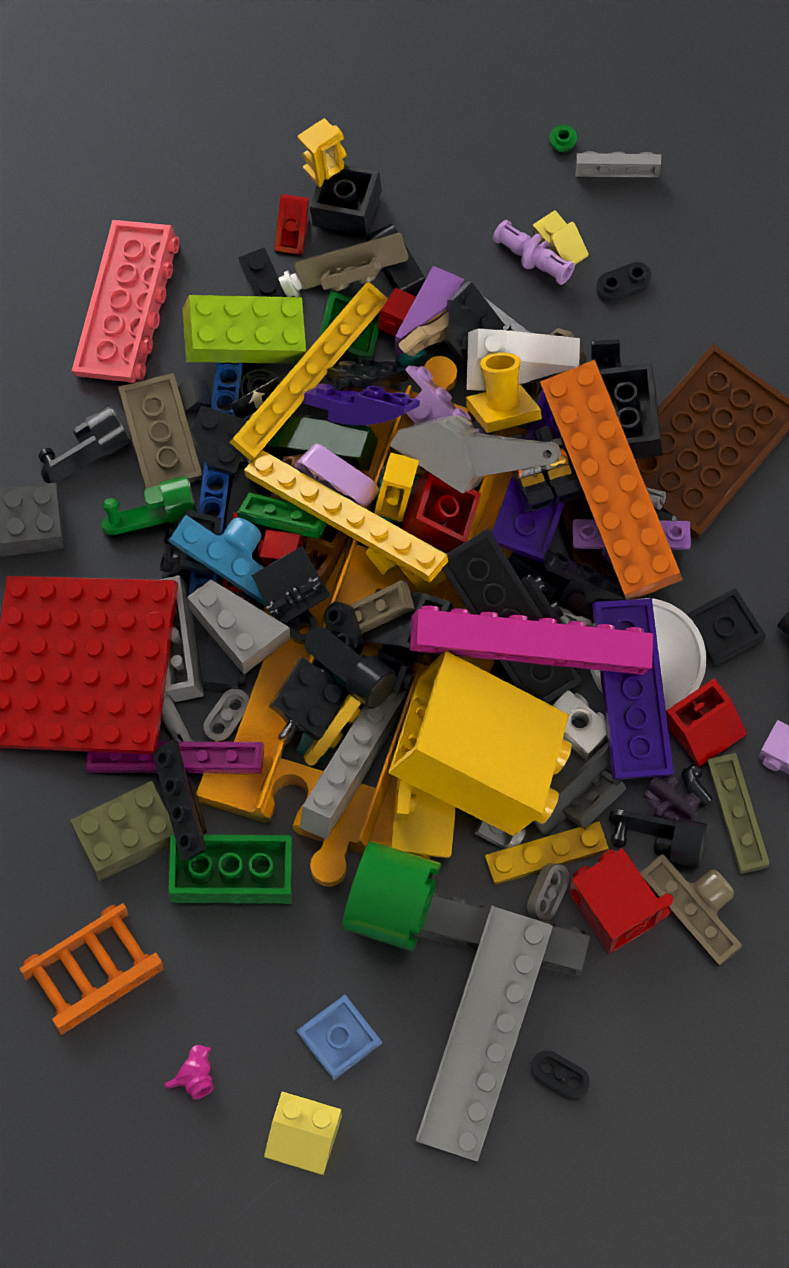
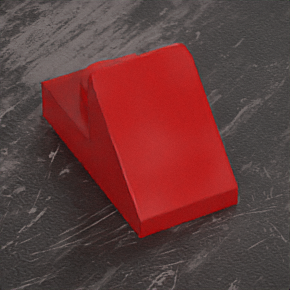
(292, 224)

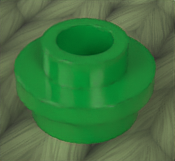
(563, 145)

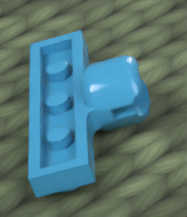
(224, 554)

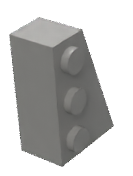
(237, 625)

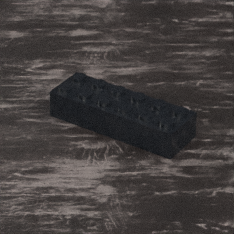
(491, 584)

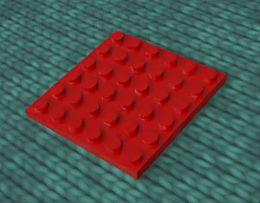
(84, 663)

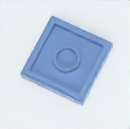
(339, 1037)

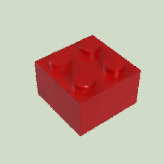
(440, 513)

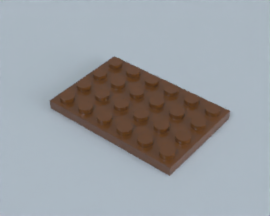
(713, 437)

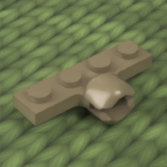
(697, 905)

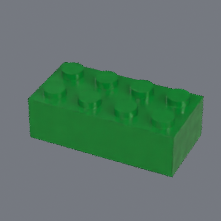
(234, 870)

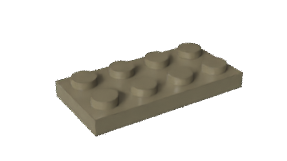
(160, 430)

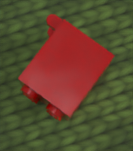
(617, 900)

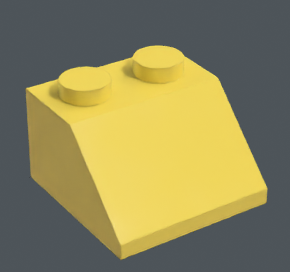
(302, 1133)

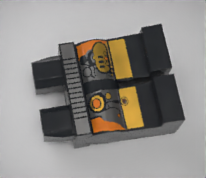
(546, 483)

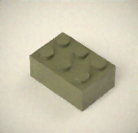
(124, 831)

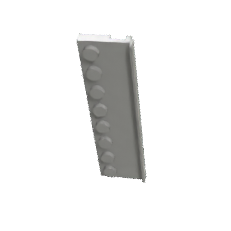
(484, 1033)

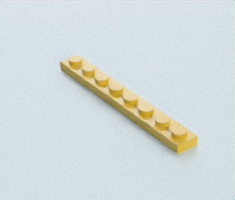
(309, 371)
(346, 516)

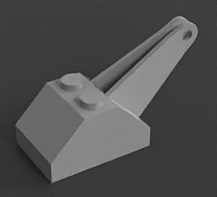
(462, 456)

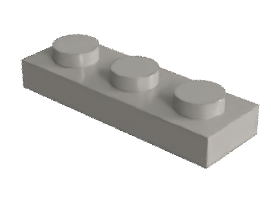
(617, 164)

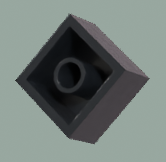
(347, 200)

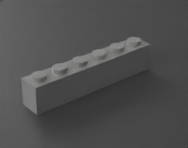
(350, 765)

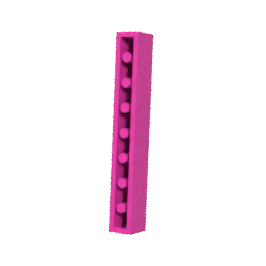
(531, 641)

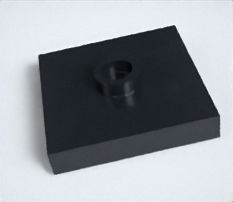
(726, 626)

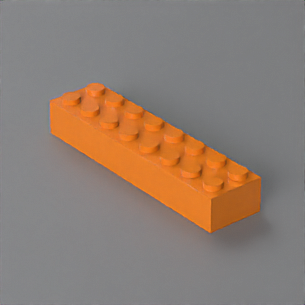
(611, 481)

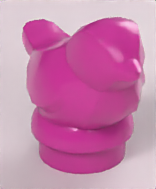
(194, 1074)

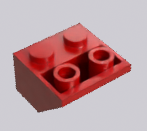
(705, 722)

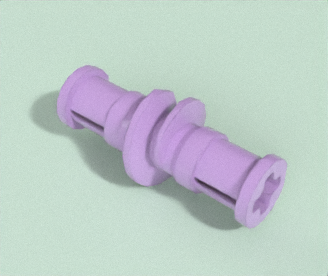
(533, 253)

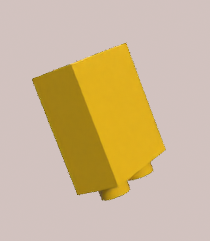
(482, 745)

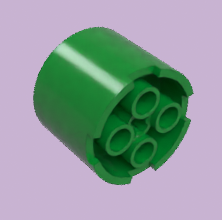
(390, 895)

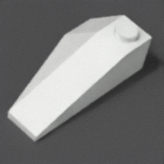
(539, 354)

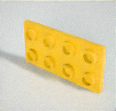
(422, 822)

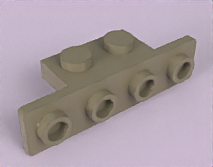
(351, 263)

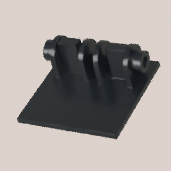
(290, 585)

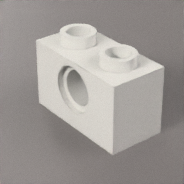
(584, 740)

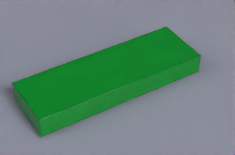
(280, 515)

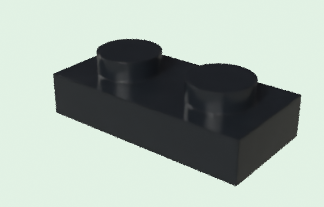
(261, 274)

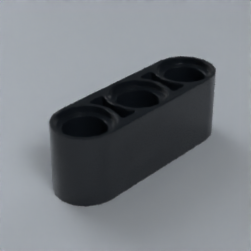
(402, 275)

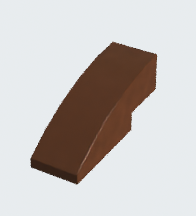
(326, 551)

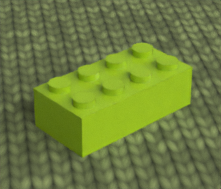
(244, 329)

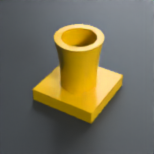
(505, 400)

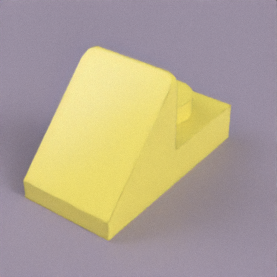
(563, 237)

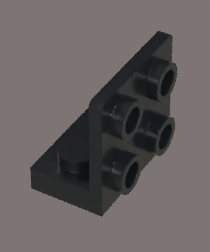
(176, 559)

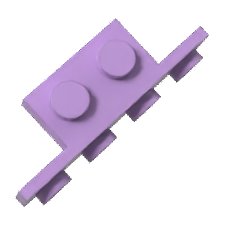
(434, 401)

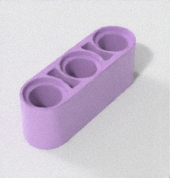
(337, 475)

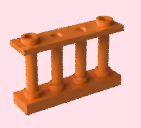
(92, 998)

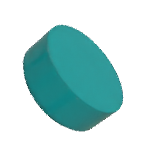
(406, 360)

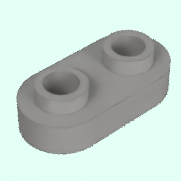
(225, 717)
(548, 892)

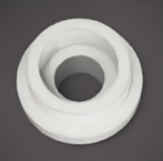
(290, 284)

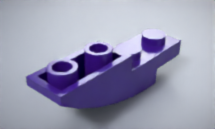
(360, 408)

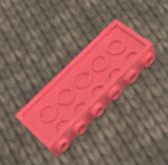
(126, 302)

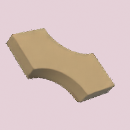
(425, 336)

